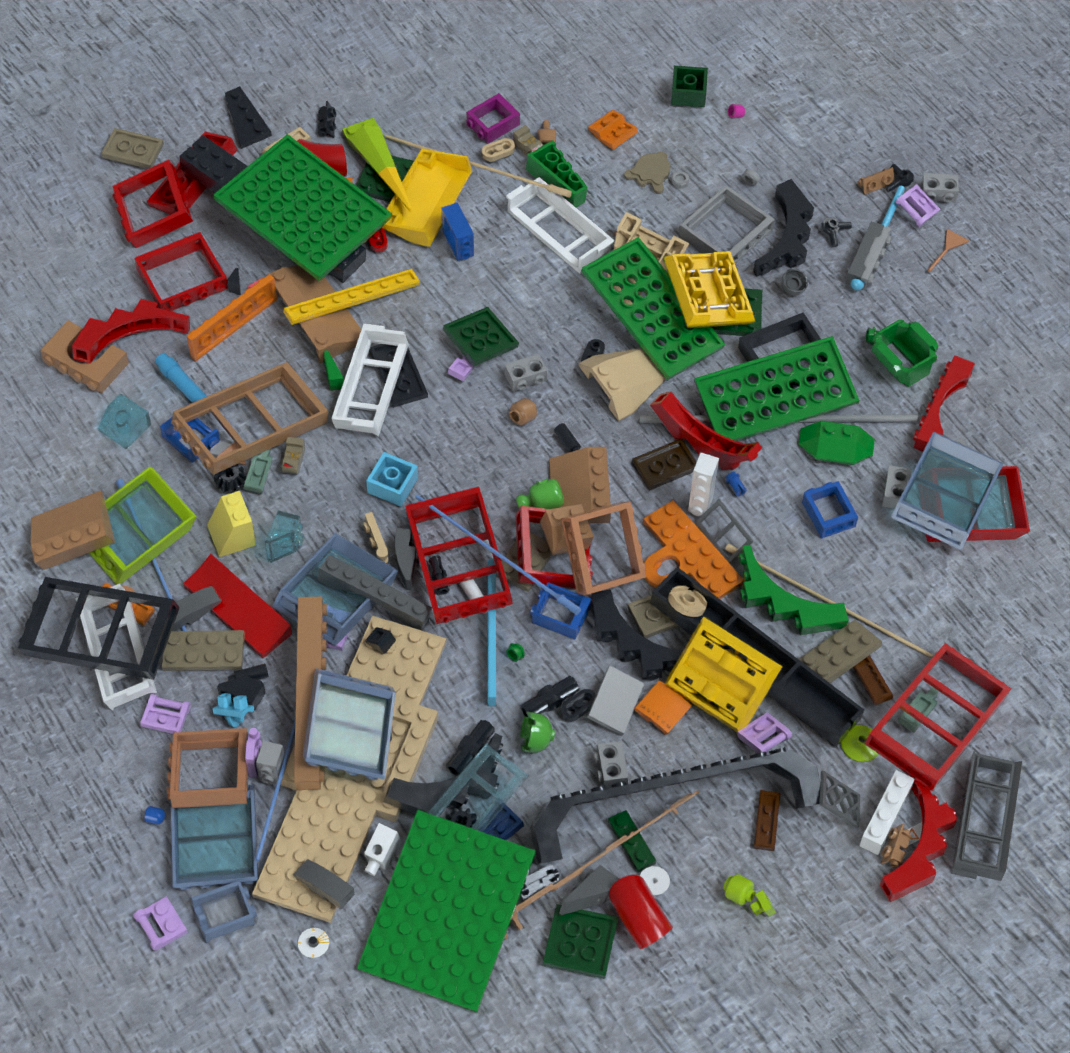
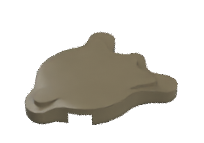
(651, 170)

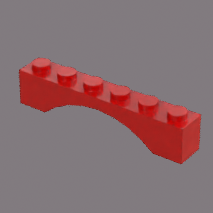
(956, 377)

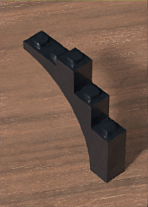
(790, 247)
(631, 645)
(423, 796)

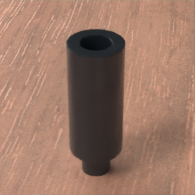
(567, 438)
(258, 671)

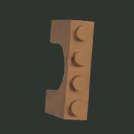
(95, 375)

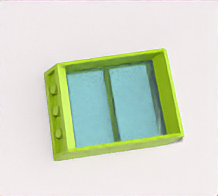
(144, 523)

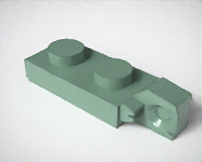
(258, 472)
(924, 704)

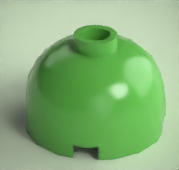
(536, 732)

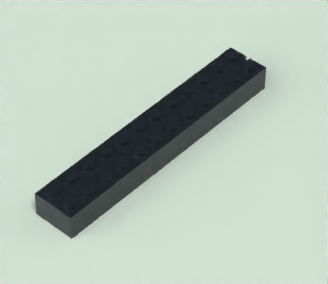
(216, 167)
(796, 684)

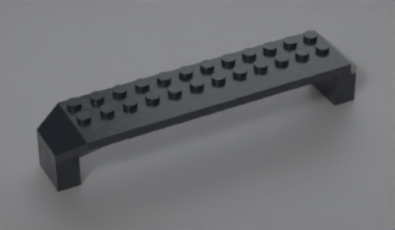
(788, 764)

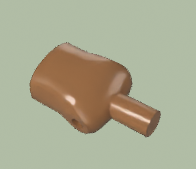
(546, 134)

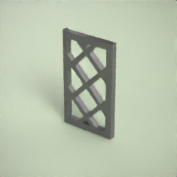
(854, 807)

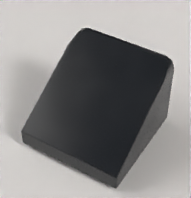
(234, 282)
(381, 640)

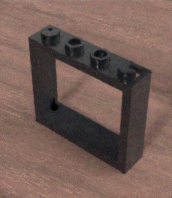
(774, 332)

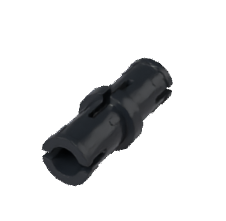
(438, 573)

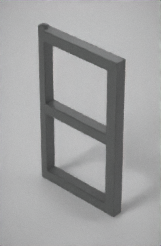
(733, 522)

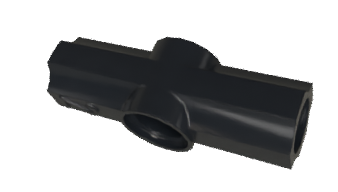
(550, 696)
(470, 747)

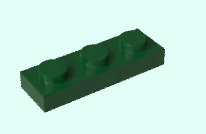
(635, 846)

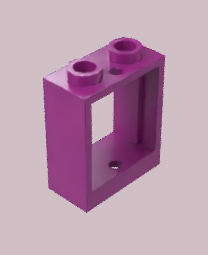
(497, 102)

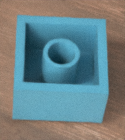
(392, 479)

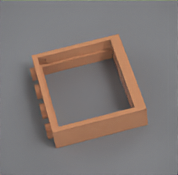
(577, 552)
(207, 740)

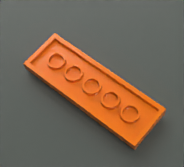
(232, 317)

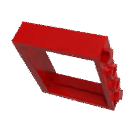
(162, 226)
(172, 252)
(534, 515)

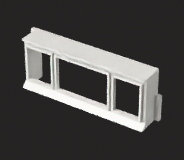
(570, 214)
(368, 335)
(92, 635)

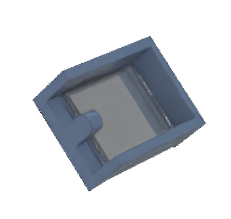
(223, 910)

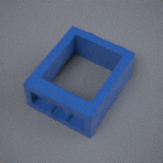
(457, 231)
(834, 525)
(557, 626)

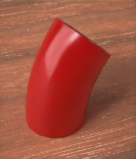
(329, 153)
(639, 910)

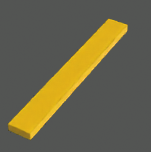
(351, 296)

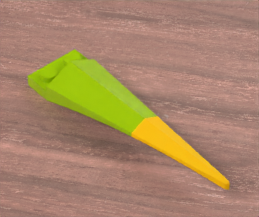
(370, 144)

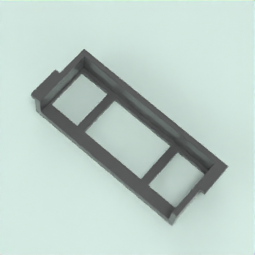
(973, 868)

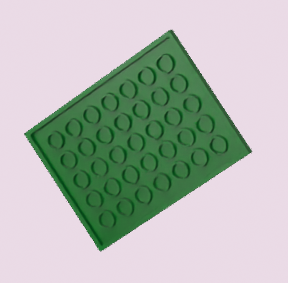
(303, 207)
(447, 911)

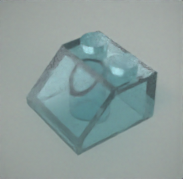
(124, 421)
(284, 536)

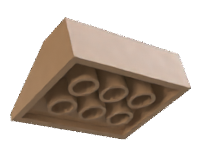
(583, 479)
(71, 531)

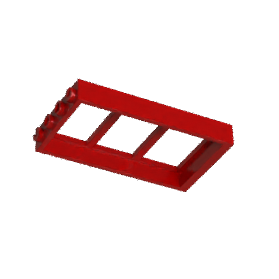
(449, 505)
(907, 760)

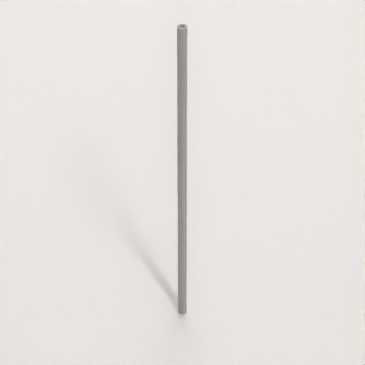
(830, 418)

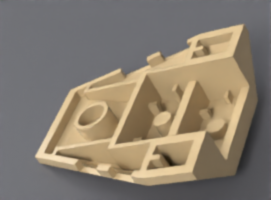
(659, 246)
(625, 377)

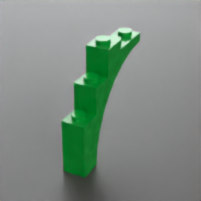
(781, 605)

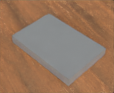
(615, 700)

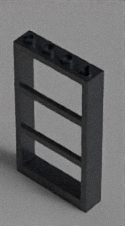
(154, 648)

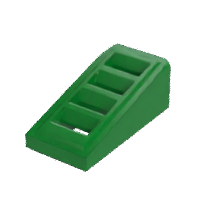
(334, 375)

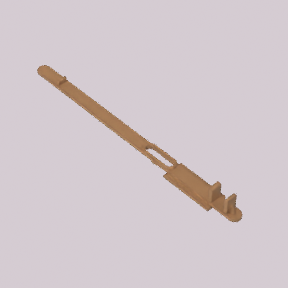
(551, 887)

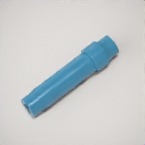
(184, 383)

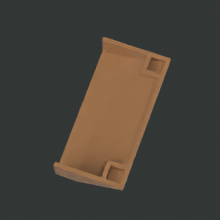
(329, 332)

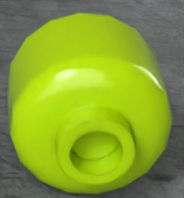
(739, 889)

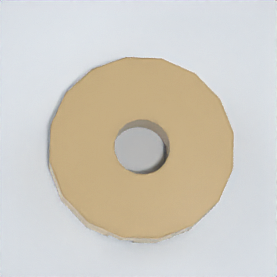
(687, 602)

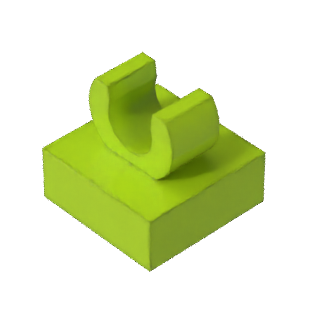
(763, 904)

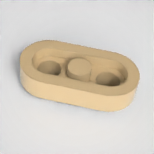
(498, 149)

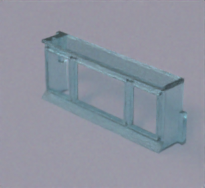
(469, 772)

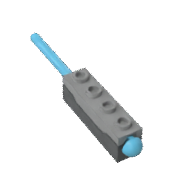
(872, 249)

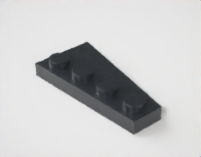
(247, 121)

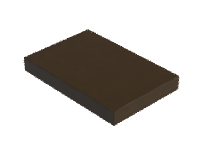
(664, 464)

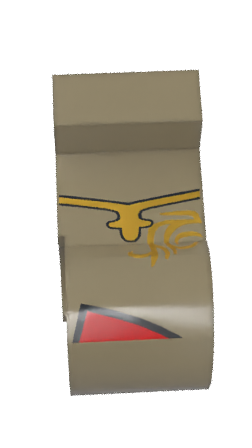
(525, 140)
(293, 455)

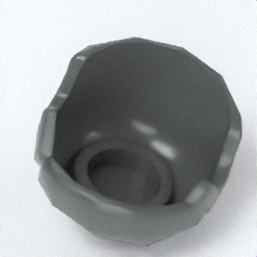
(794, 282)

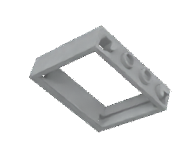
(735, 200)

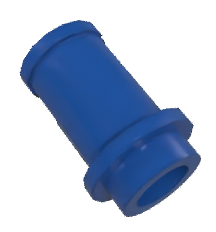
(735, 483)

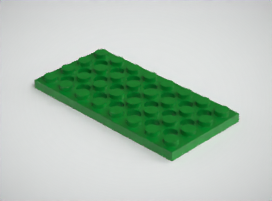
(635, 325)
(774, 363)

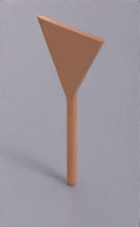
(952, 240)

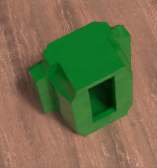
(913, 343)

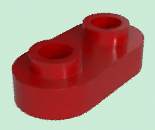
(378, 241)

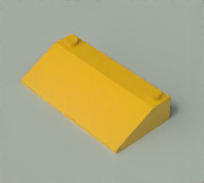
(430, 184)

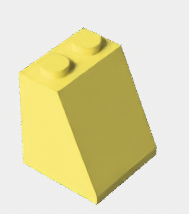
(231, 525)

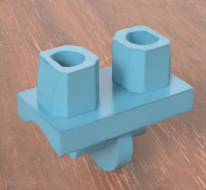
(235, 711)

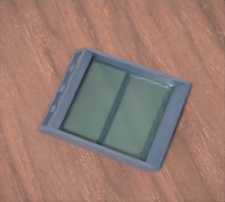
(947, 490)
(343, 607)
(349, 724)
(214, 844)

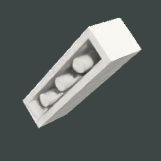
(703, 484)
(886, 812)

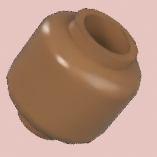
(523, 411)

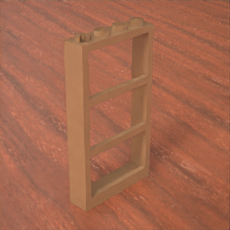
(282, 373)

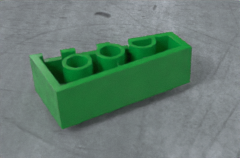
(552, 168)

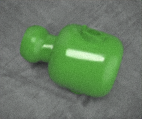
(543, 494)

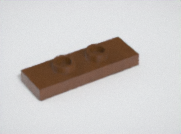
(873, 681)

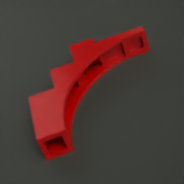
(145, 317)
(702, 438)
(917, 869)

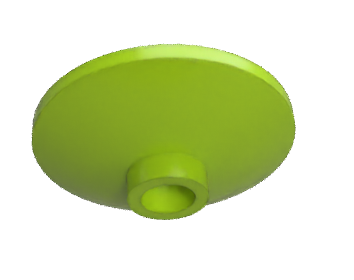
(854, 748)

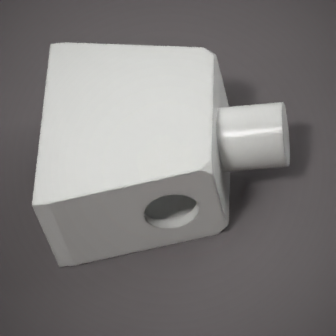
(385, 842)

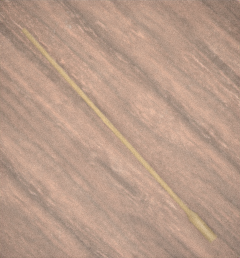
(551, 188)
(732, 549)

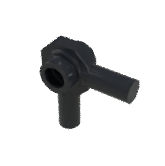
(903, 178)
(831, 226)

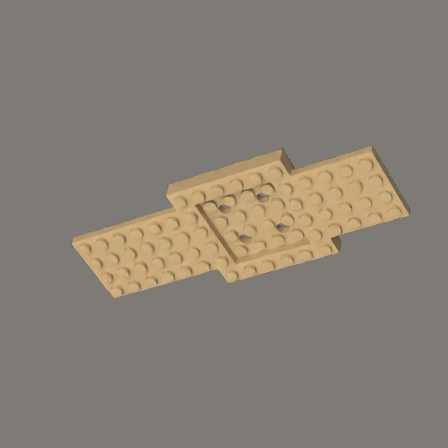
(335, 820)

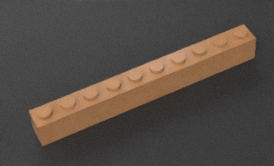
(309, 657)

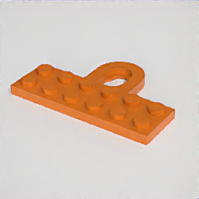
(690, 550)

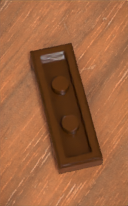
(767, 820)

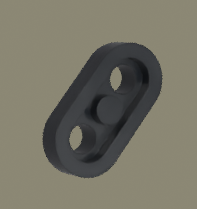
(590, 350)
(577, 705)

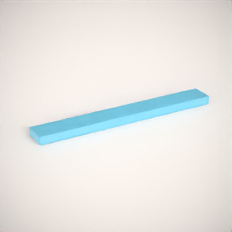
(491, 589)

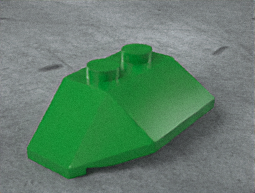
(836, 442)

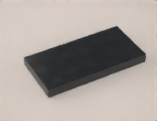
(409, 382)

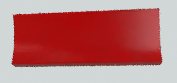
(163, 197)
(241, 607)

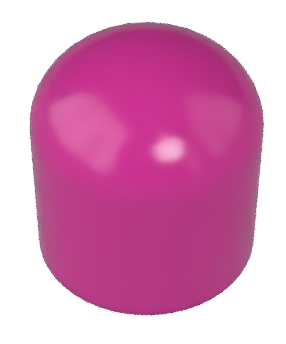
(739, 111)

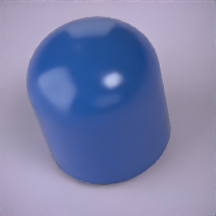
(154, 815)

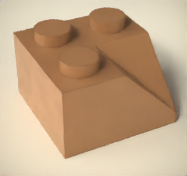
(554, 532)

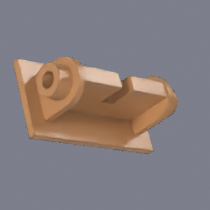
(877, 180)
(898, 838)

